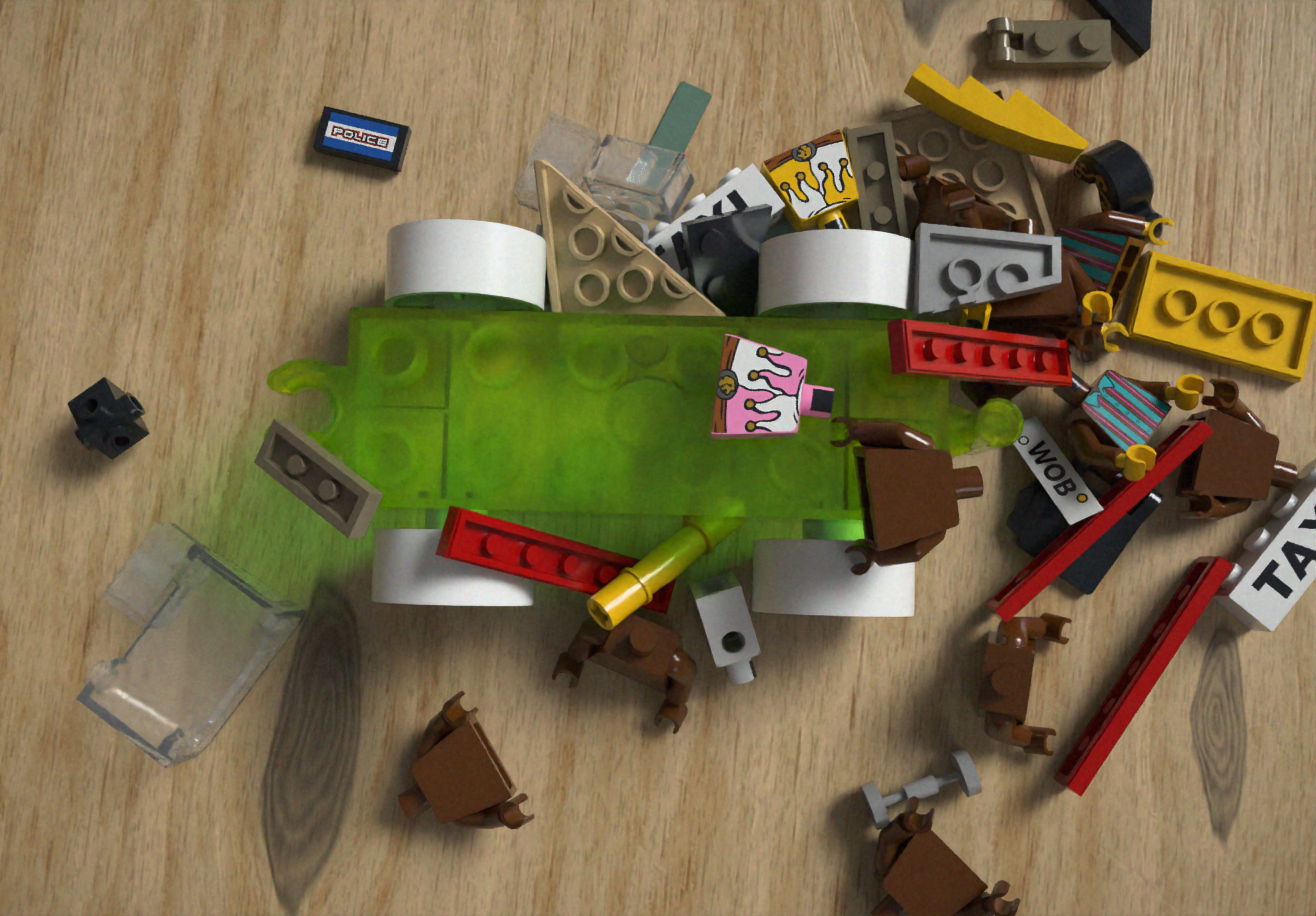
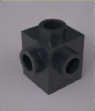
(108, 418)

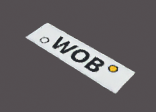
(1055, 473)

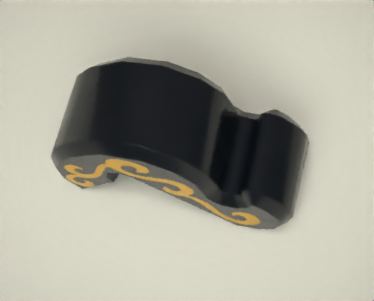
(1121, 180)

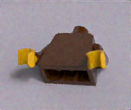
(1047, 307)

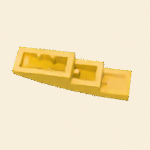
(1014, 123)

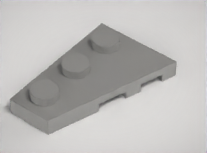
(979, 266)

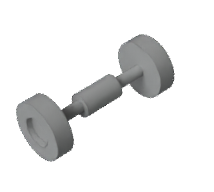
(963, 772)

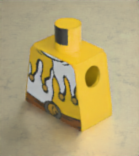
(814, 182)

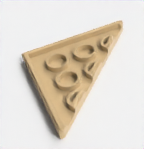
(960, 156)
(599, 263)

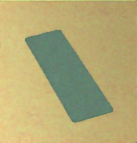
(681, 118)

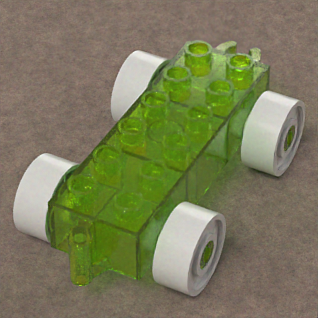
(604, 415)

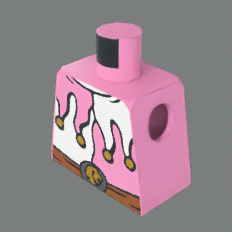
(763, 392)

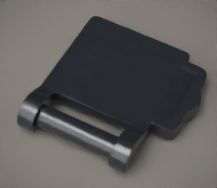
(1040, 522)

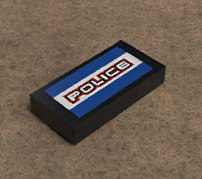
(362, 139)

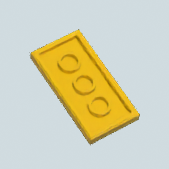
(1222, 316)

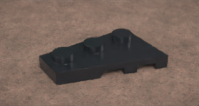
(725, 257)

